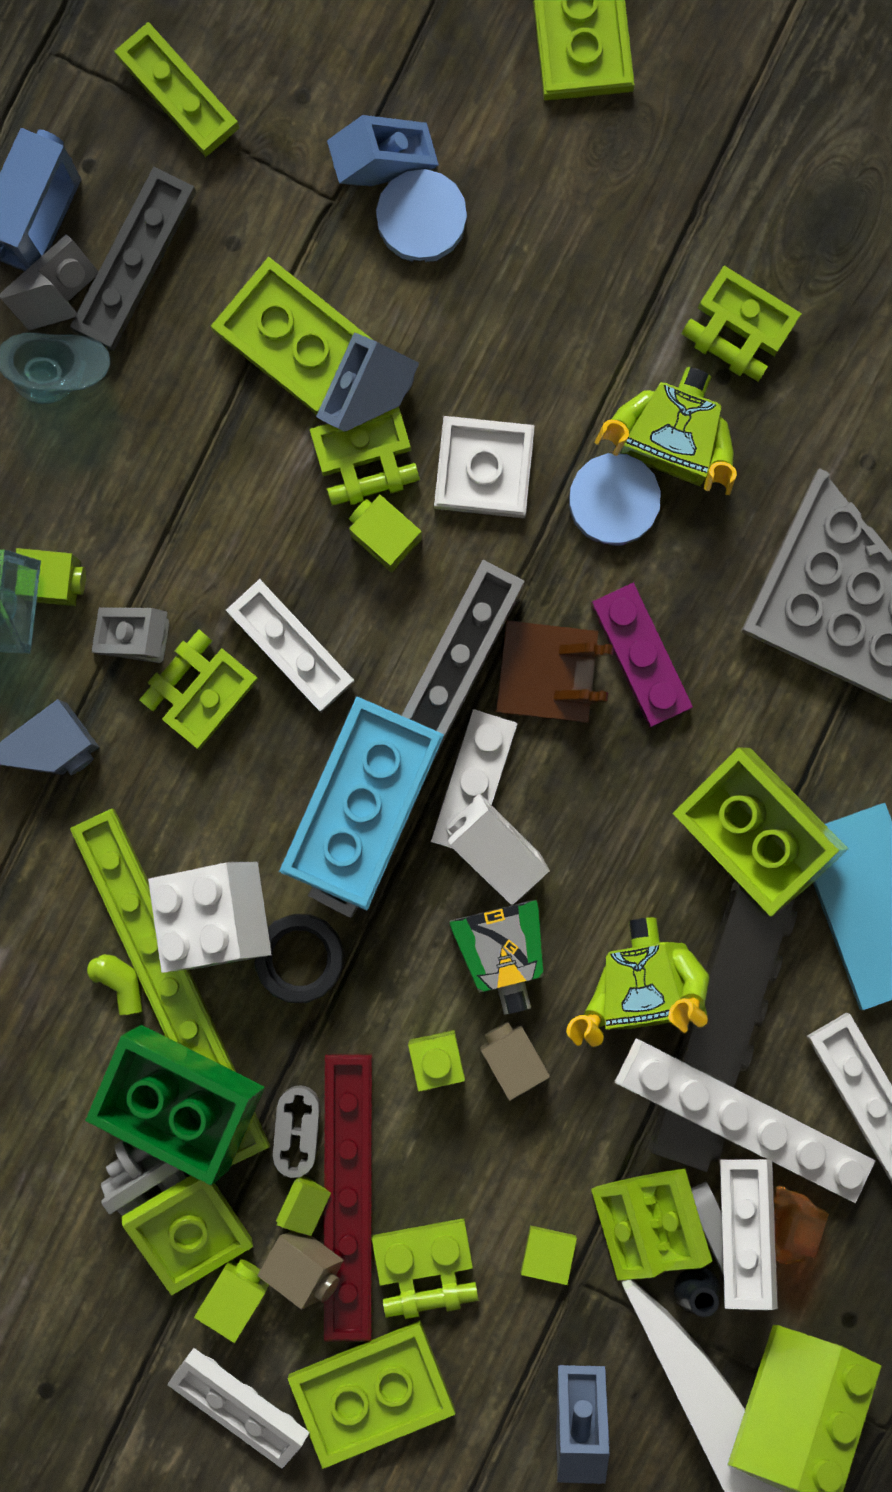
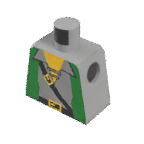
(503, 951)

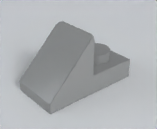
(44, 289)
(131, 633)

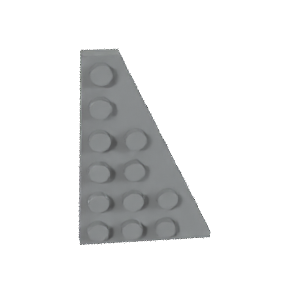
(830, 593)

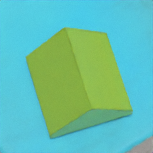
(303, 1206)

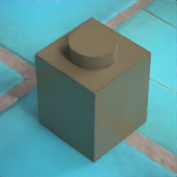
(513, 1059)
(301, 1269)

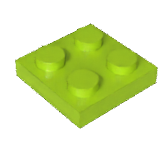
(186, 1232)

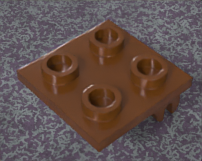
(549, 671)

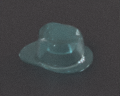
(52, 366)

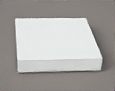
(484, 467)

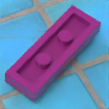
(641, 655)

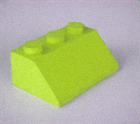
(759, 830)
(804, 1413)

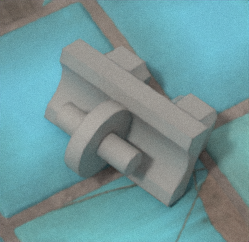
(133, 1175)

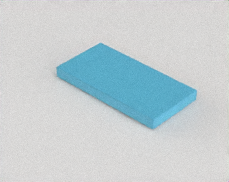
(361, 803)
(859, 902)

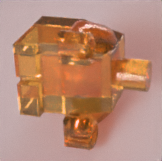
(797, 1226)

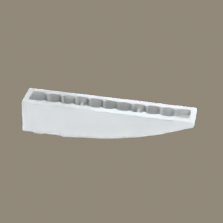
(700, 1388)

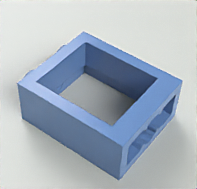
(34, 196)

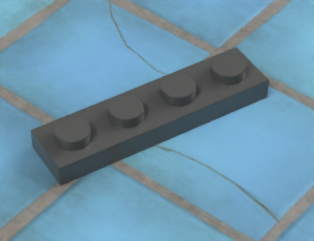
(133, 258)

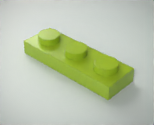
(177, 89)

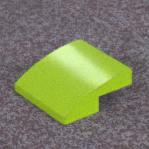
(651, 1225)

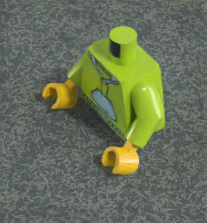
(676, 432)
(644, 987)

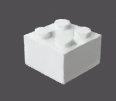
(209, 916)

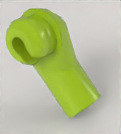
(119, 977)

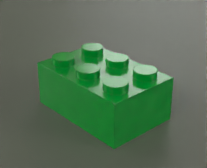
(175, 1104)

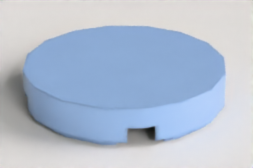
(421, 215)
(614, 499)

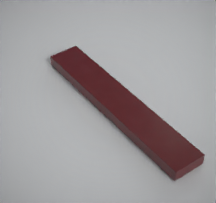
(350, 1202)

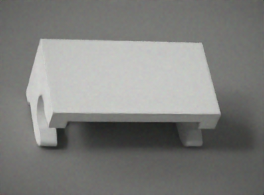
(496, 850)

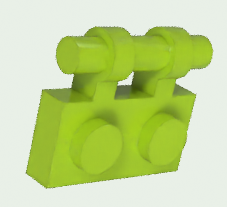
(748, 312)
(366, 443)
(210, 696)
(420, 1254)

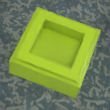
(548, 1255)

